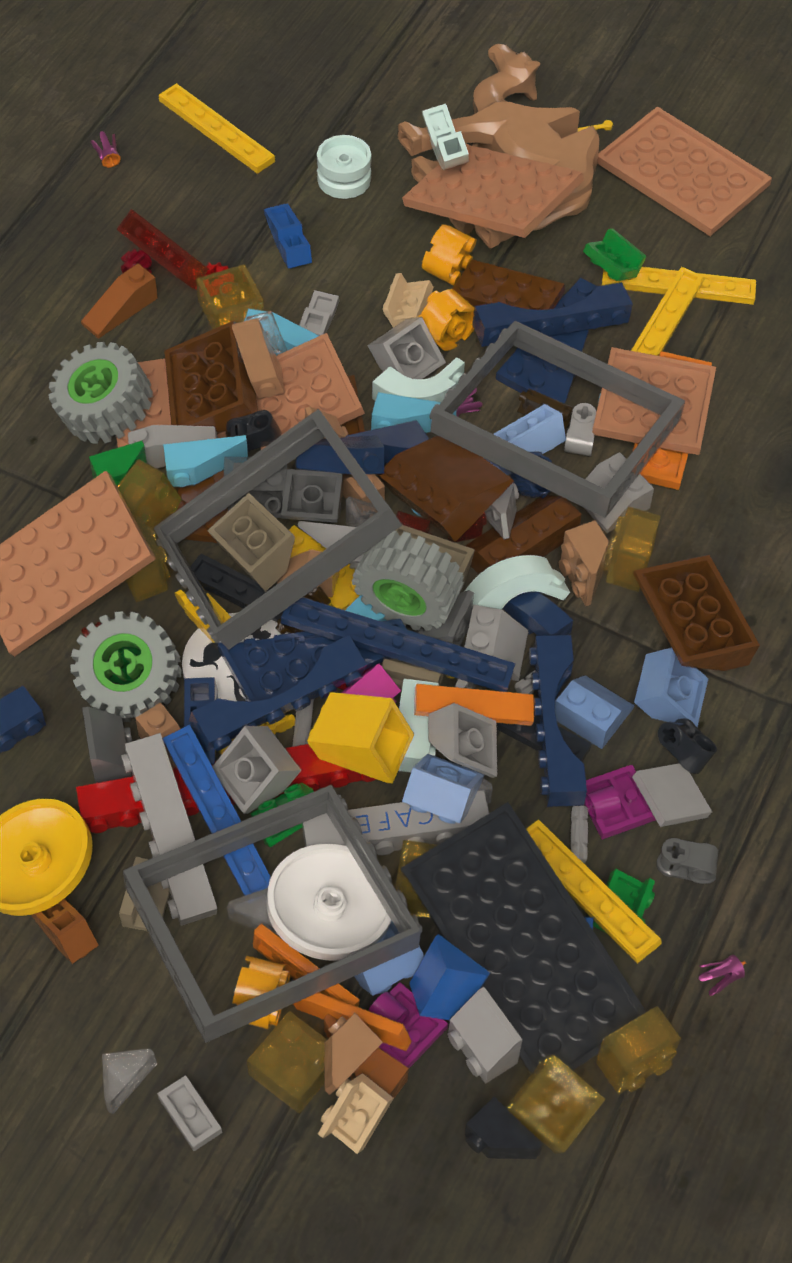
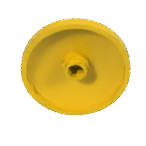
(41, 855)

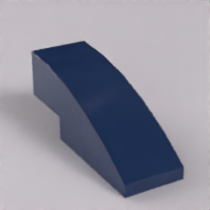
(539, 614)

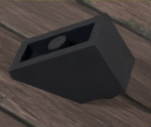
(500, 1134)

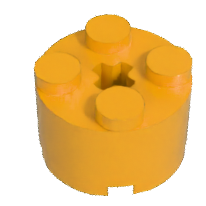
(448, 254)
(448, 318)
(259, 979)

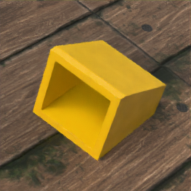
(362, 735)

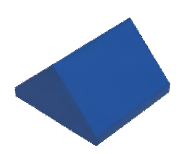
(445, 980)

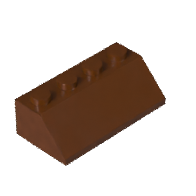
(535, 531)

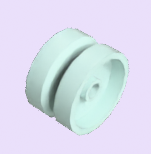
(344, 166)

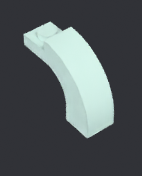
(445, 141)
(427, 389)
(516, 576)

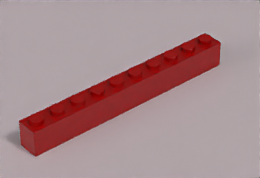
(113, 805)

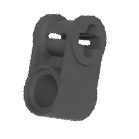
(689, 860)

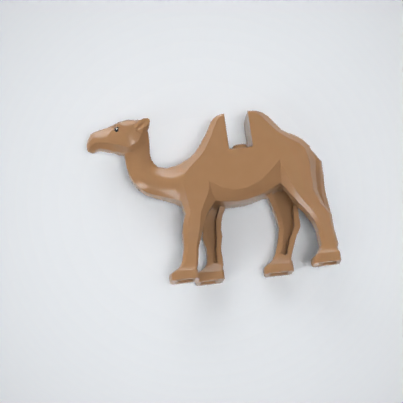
(518, 130)

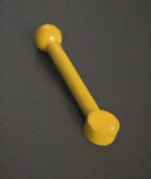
(607, 125)

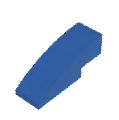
(288, 235)

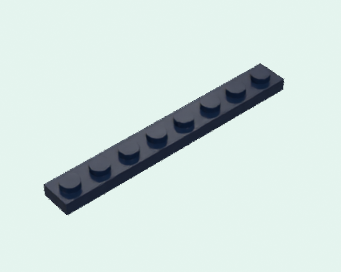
(400, 644)

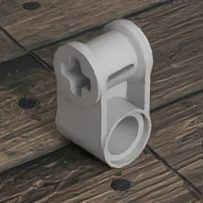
(580, 435)

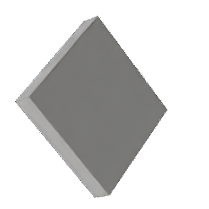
(671, 794)

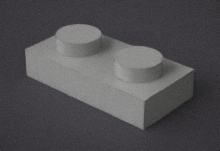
(189, 1113)

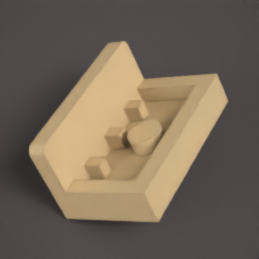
(406, 299)
(355, 1112)

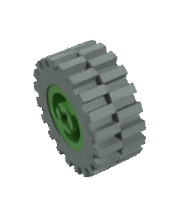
(100, 392)
(408, 581)
(156, 658)

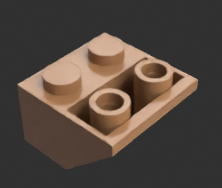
(584, 559)

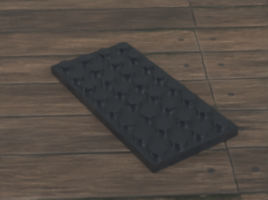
(516, 920)

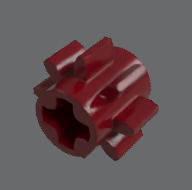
(135, 257)

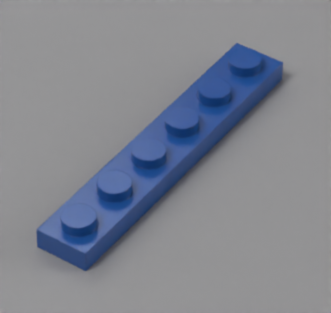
(215, 806)

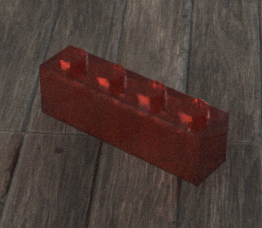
(162, 249)

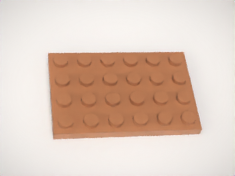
(683, 170)
(495, 191)
(67, 561)

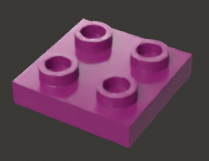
(616, 802)
(423, 1031)

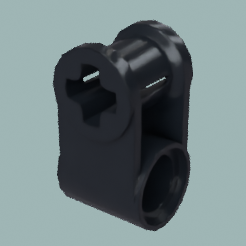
(258, 427)
(689, 744)

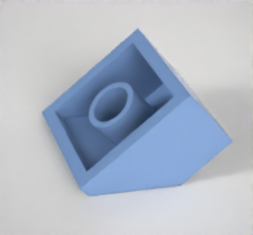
(669, 689)
(591, 710)
(442, 788)
(385, 975)

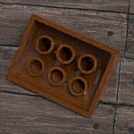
(208, 380)
(445, 484)
(698, 614)

